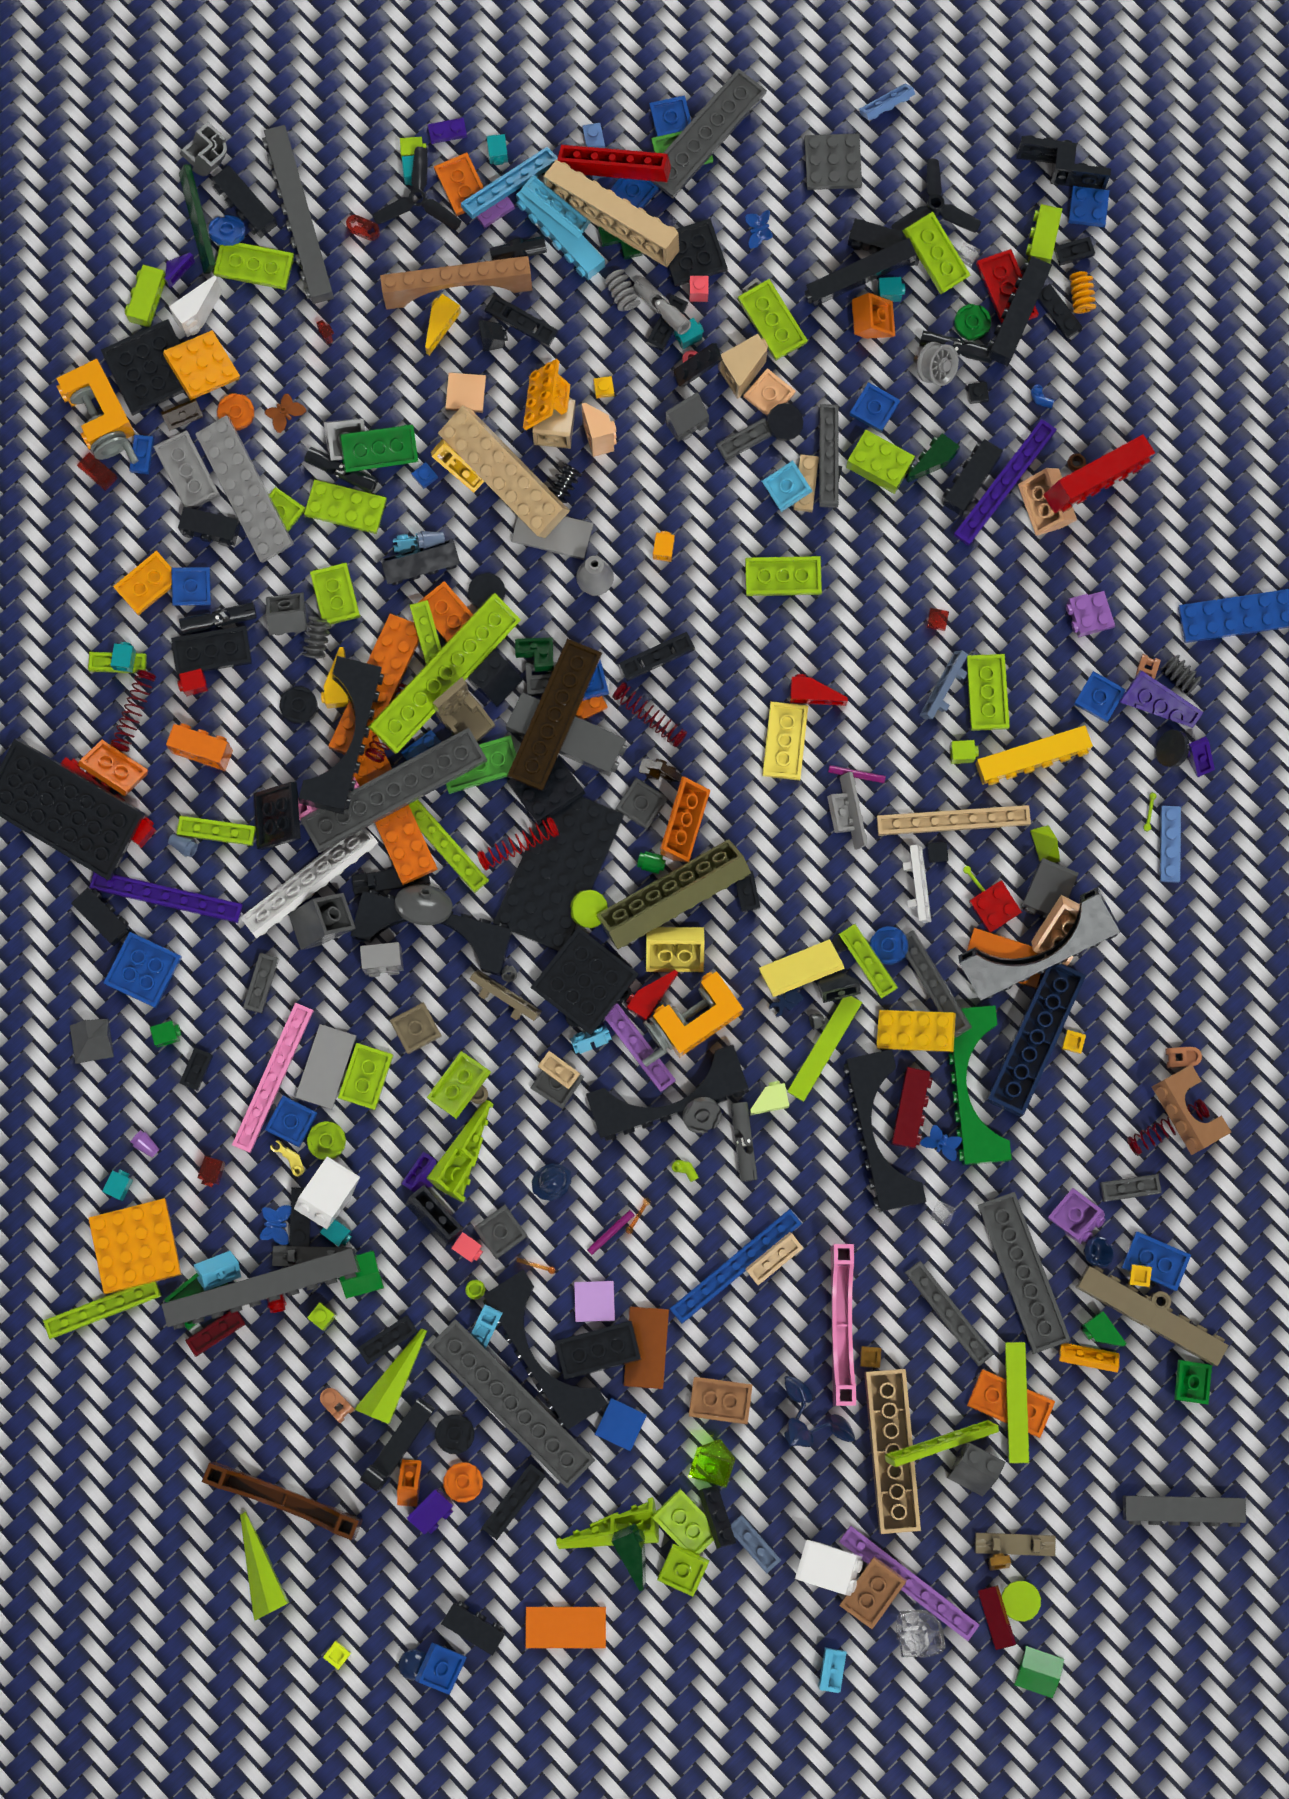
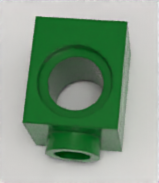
(165, 1033)

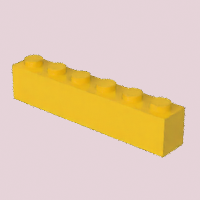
(1033, 755)

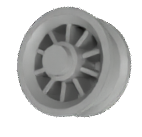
(937, 363)

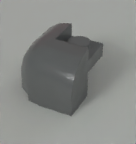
(205, 150)

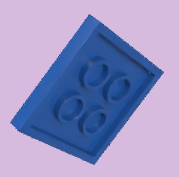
(142, 970)

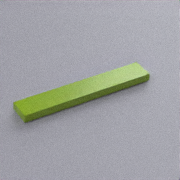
(448, 847)
(824, 1047)
(100, 1309)
(1016, 1402)
(941, 1443)

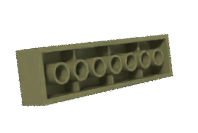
(673, 894)

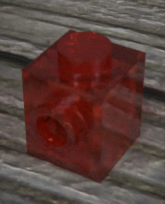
(211, 1171)

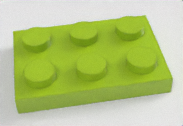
(335, 593)
(365, 1076)
(458, 1084)
(684, 1523)

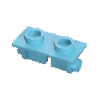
(404, 543)
(583, 1040)

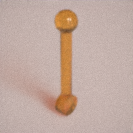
(629, 1230)
(551, 1270)

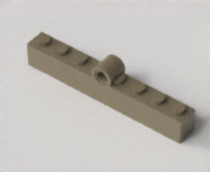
(1152, 1316)

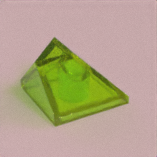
(712, 1463)

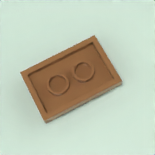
(720, 1400)
(874, 1592)

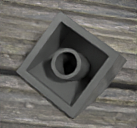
(687, 417)
(286, 614)

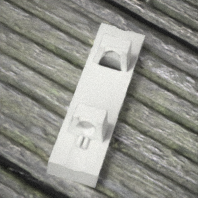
(918, 868)

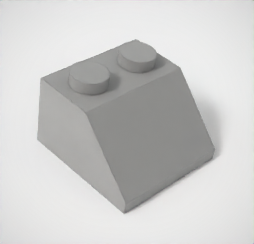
(332, 432)

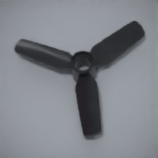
(419, 182)
(947, 211)

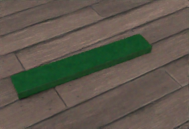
(197, 219)

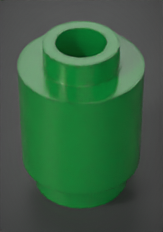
(651, 862)

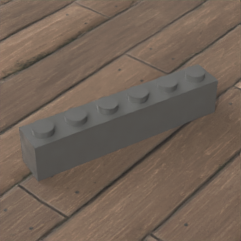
(1184, 1509)

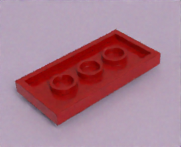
(999, 277)

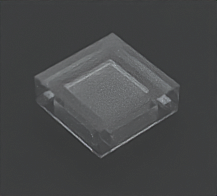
(968, 254)
(942, 1213)

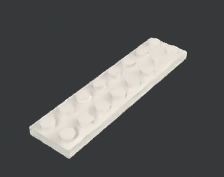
(307, 882)

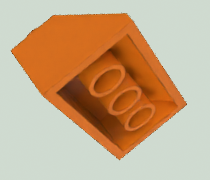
(684, 820)

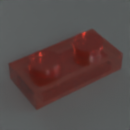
(97, 471)

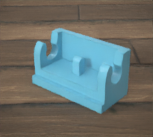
(217, 1270)
(832, 1670)

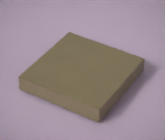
(415, 1028)

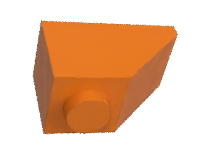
(409, 1483)

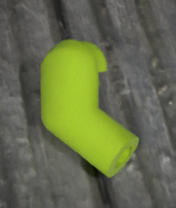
(685, 1167)

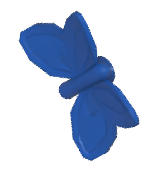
(760, 228)
(942, 1142)
(274, 1224)

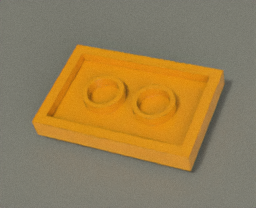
(145, 583)

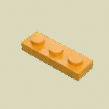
(1089, 1357)

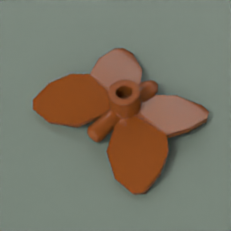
(282, 412)

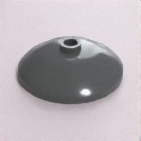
(423, 904)

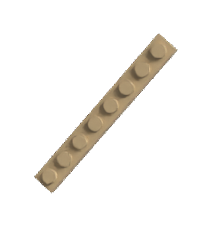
(953, 820)

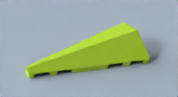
(454, 1167)
(387, 1391)
(602, 1531)
(264, 1585)

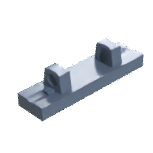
(952, 671)

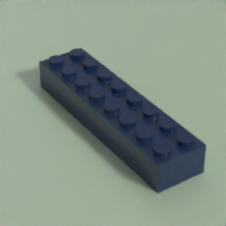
(1035, 1039)

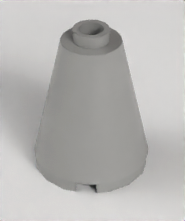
(595, 576)

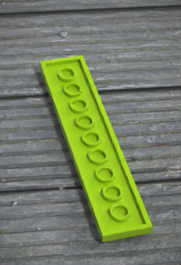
(454, 660)

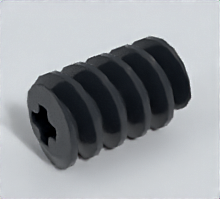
(564, 482)

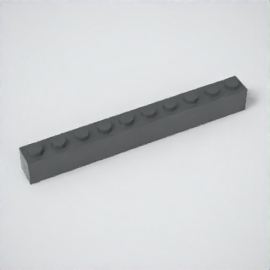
(299, 216)
(260, 1288)

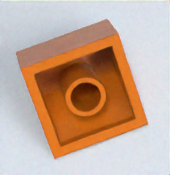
(873, 316)

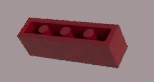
(910, 1108)

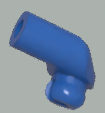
(1039, 398)

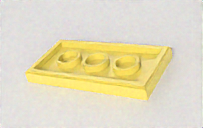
(785, 741)
(801, 968)

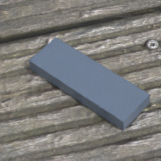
(754, 1544)

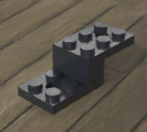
(1062, 156)

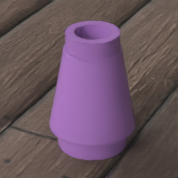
(144, 1144)

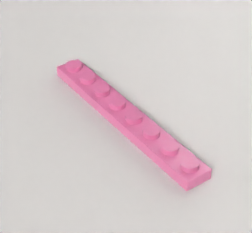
(272, 1077)

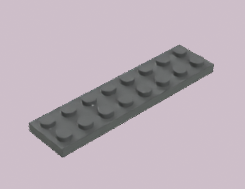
(710, 129)
(1024, 1273)

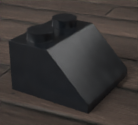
(495, 678)

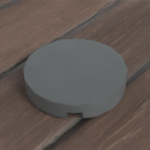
(701, 1115)

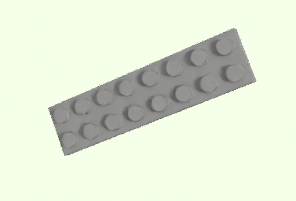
(244, 489)

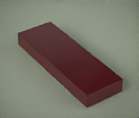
(215, 1332)
(996, 1617)

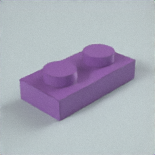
(495, 212)

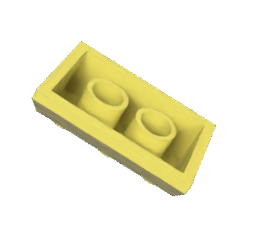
(675, 949)

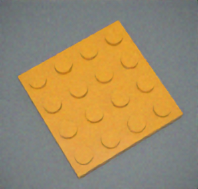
(135, 1246)

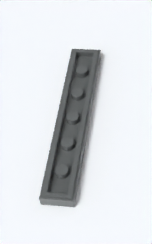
(828, 456)
(935, 983)
(949, 1313)

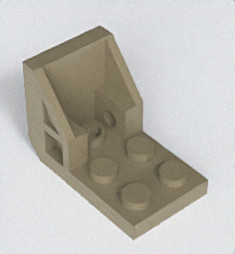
(460, 711)

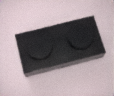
(1074, 251)
(748, 893)
(196, 1069)

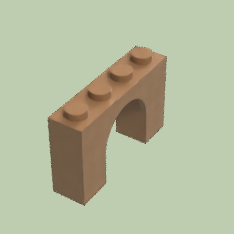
(1172, 1094)

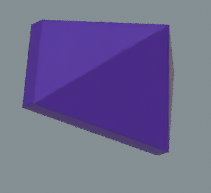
(177, 267)
(417, 1175)

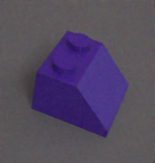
(431, 1511)

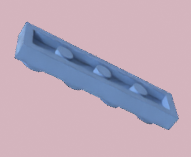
(1170, 843)

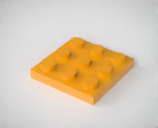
(201, 365)

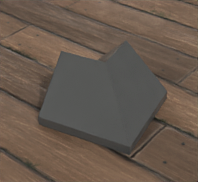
(91, 1040)

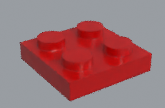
(995, 906)

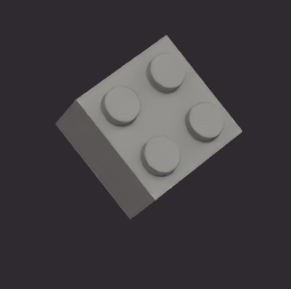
(382, 959)

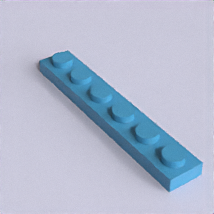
(508, 183)

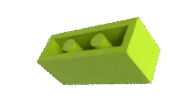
(1044, 233)
(145, 296)

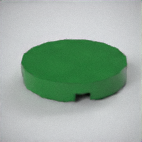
(972, 322)

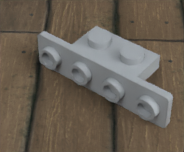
(846, 811)

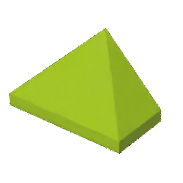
(1046, 844)

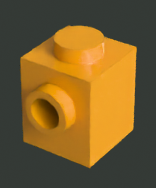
(663, 546)

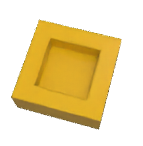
(603, 387)
(1073, 1041)
(1140, 1275)

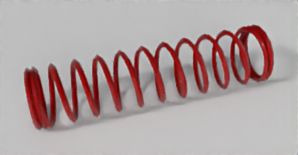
(485, 863)

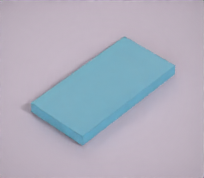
(555, 206)

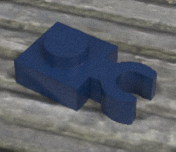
(787, 1000)

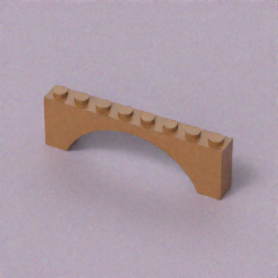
(404, 287)

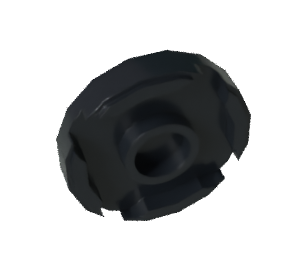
(784, 422)
(483, 587)
(298, 705)
(1172, 748)
(454, 1434)

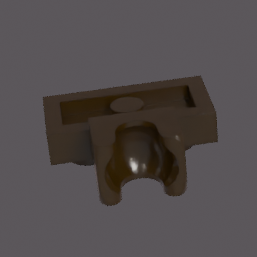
(658, 769)

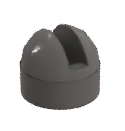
(509, 977)
(816, 1020)

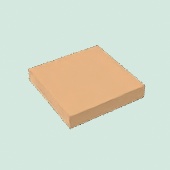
(465, 391)
(768, 392)

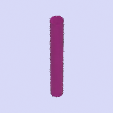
(857, 774)
(610, 1232)

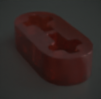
(364, 224)

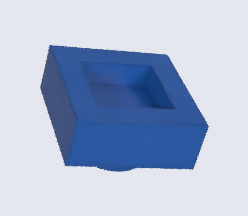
(424, 475)

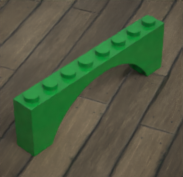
(978, 1142)

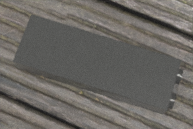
(584, 742)

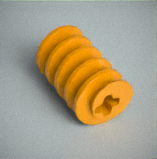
(1081, 292)

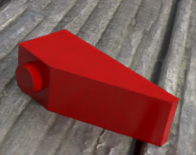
(809, 691)
(647, 998)

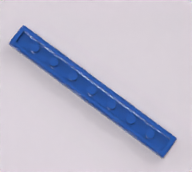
(734, 1267)

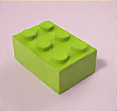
(880, 461)

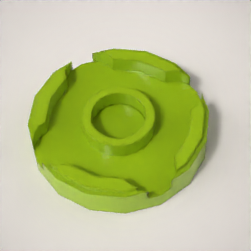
(586, 907)
(326, 1140)
(1021, 1600)

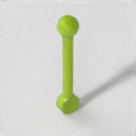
(1147, 827)
(967, 870)

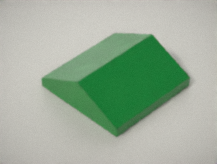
(367, 1280)
(1193, 1382)
(1039, 1672)

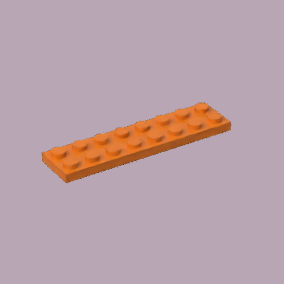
(392, 653)
(399, 829)

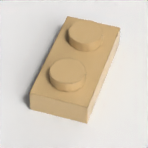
(559, 1070)

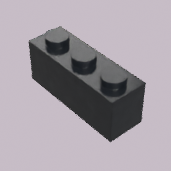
(209, 526)
(101, 916)
(434, 1216)
(474, 1627)

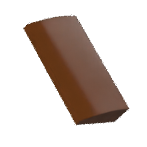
(651, 1335)

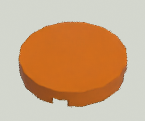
(238, 408)
(463, 1482)

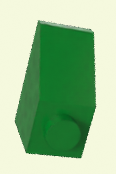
(1102, 1330)

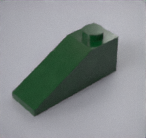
(631, 1548)

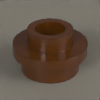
(1076, 457)

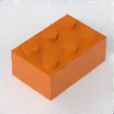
(199, 746)

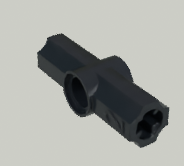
(519, 248)

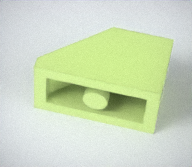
(772, 1098)

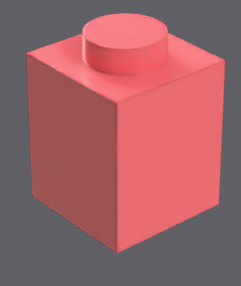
(698, 289)
(468, 1248)

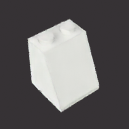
(327, 1193)
(829, 1567)

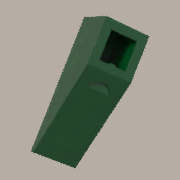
(936, 458)

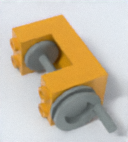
(103, 433)
(670, 1026)

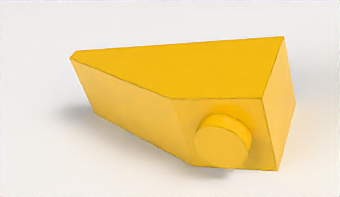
(442, 316)
(450, 460)
(333, 694)

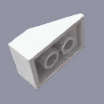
(195, 307)

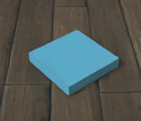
(787, 486)

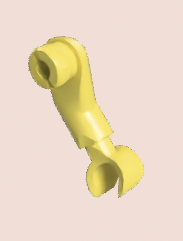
(293, 1158)

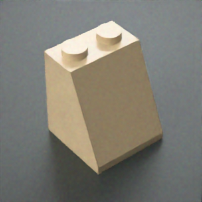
(743, 363)
(556, 429)

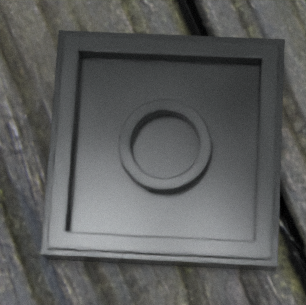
(641, 803)
(553, 1090)
(500, 1232)

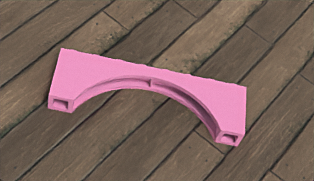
(842, 1344)

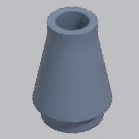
(427, 539)
(184, 845)

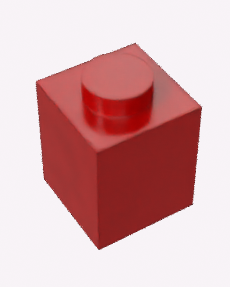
(192, 682)

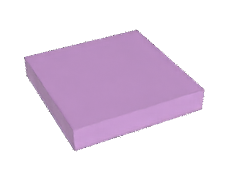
(594, 1301)

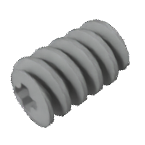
(620, 290)

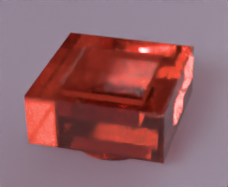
(326, 331)
(937, 619)

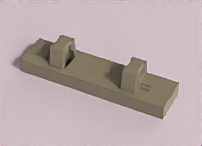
(491, 986)
(1015, 1544)

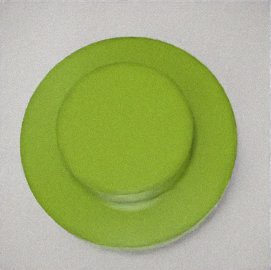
(475, 1289)

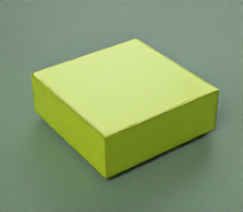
(337, 1655)

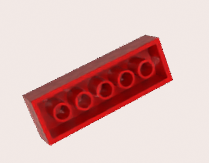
(1099, 474)

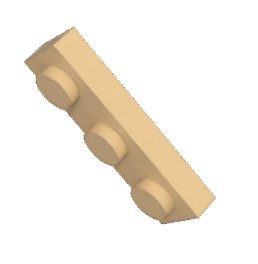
(808, 467)
(774, 1258)

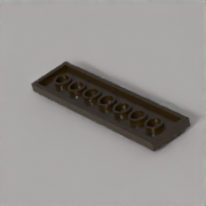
(554, 714)

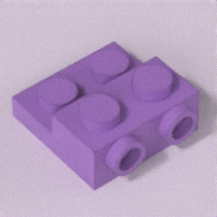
(1090, 614)
(1077, 1216)

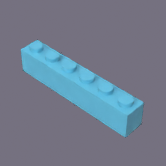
(575, 250)

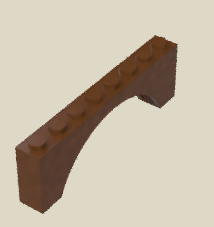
(323, 1515)

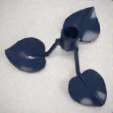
(797, 1432)

